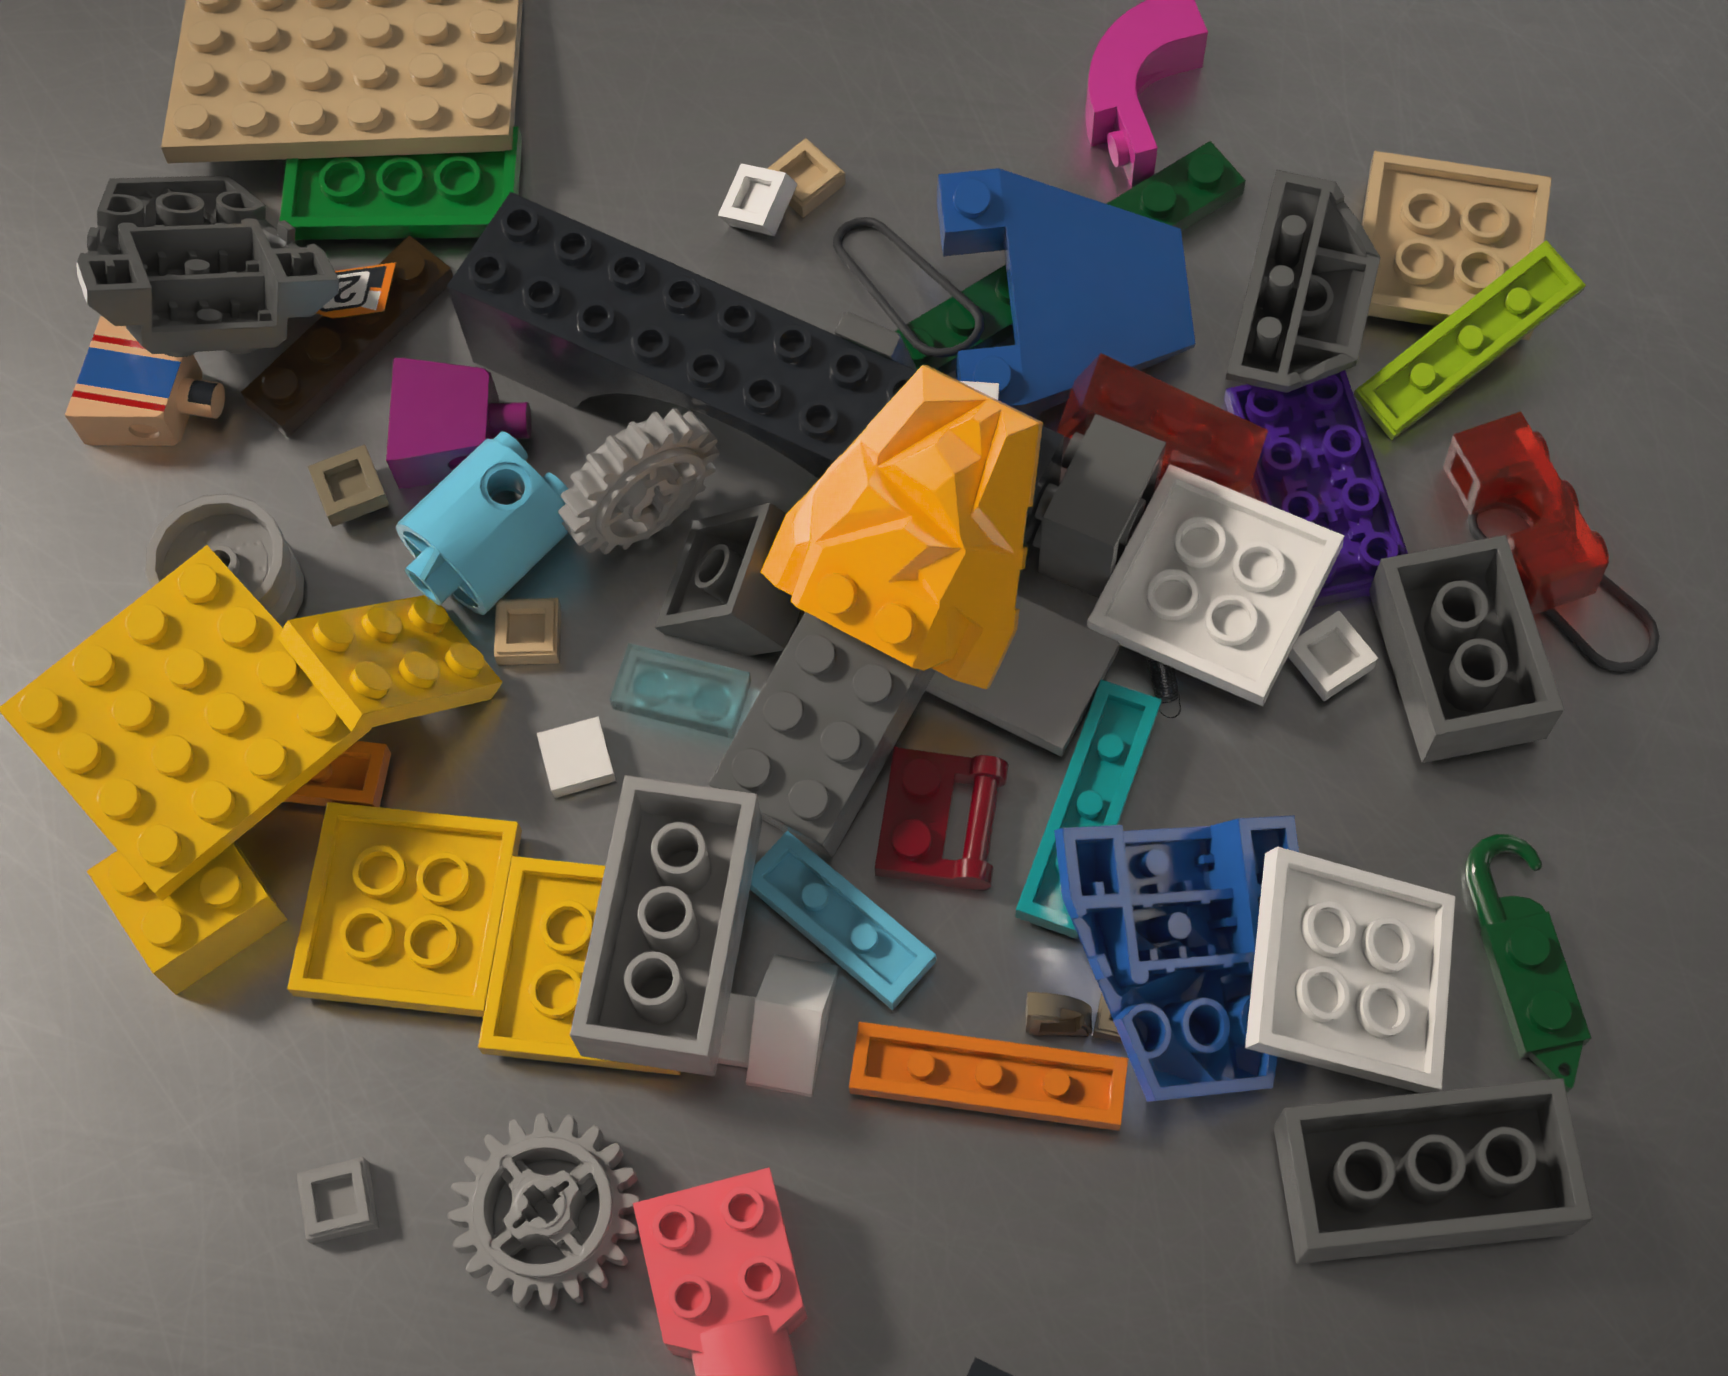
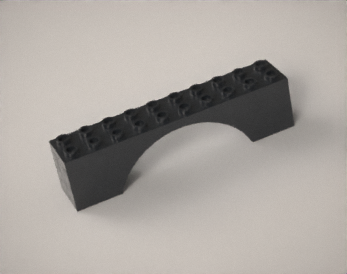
(604, 317)

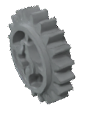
(639, 481)
(527, 1229)

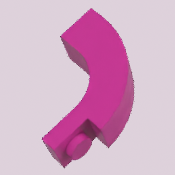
(1136, 51)

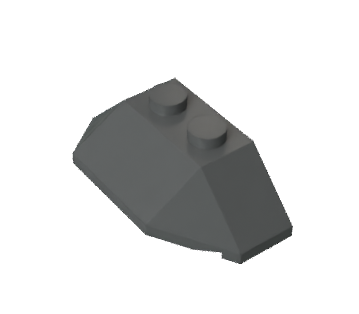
(1304, 288)

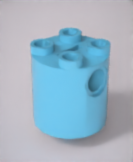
(483, 526)

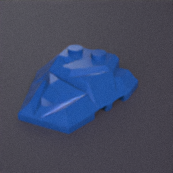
(1175, 944)

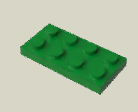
(399, 194)

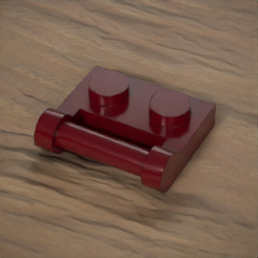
(919, 815)

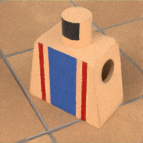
(136, 395)

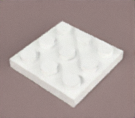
(1216, 584)
(1351, 971)

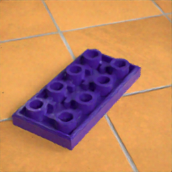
(1324, 472)

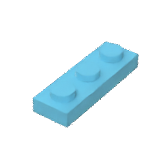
(841, 920)

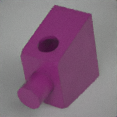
(442, 417)

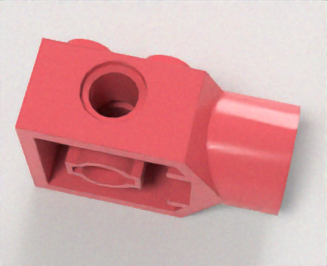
(724, 1276)

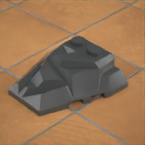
(198, 266)

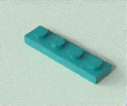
(1091, 792)

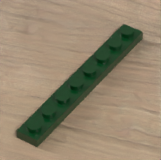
(1173, 196)

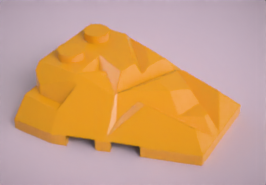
(920, 530)

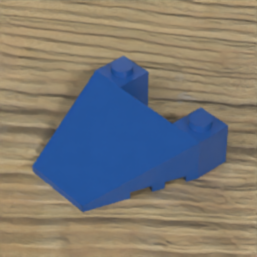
(1077, 283)

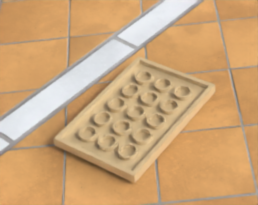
(342, 79)

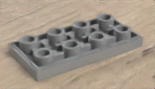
(1041, 681)

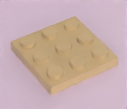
(1446, 232)

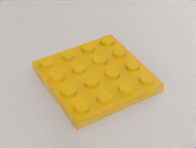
(180, 722)

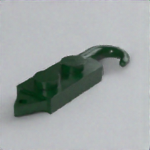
(1527, 964)

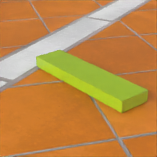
(1469, 340)

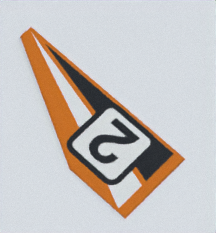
(360, 291)

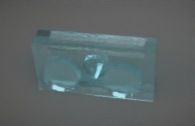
(680, 690)

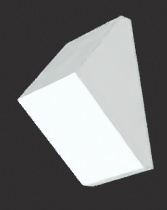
(790, 1025)

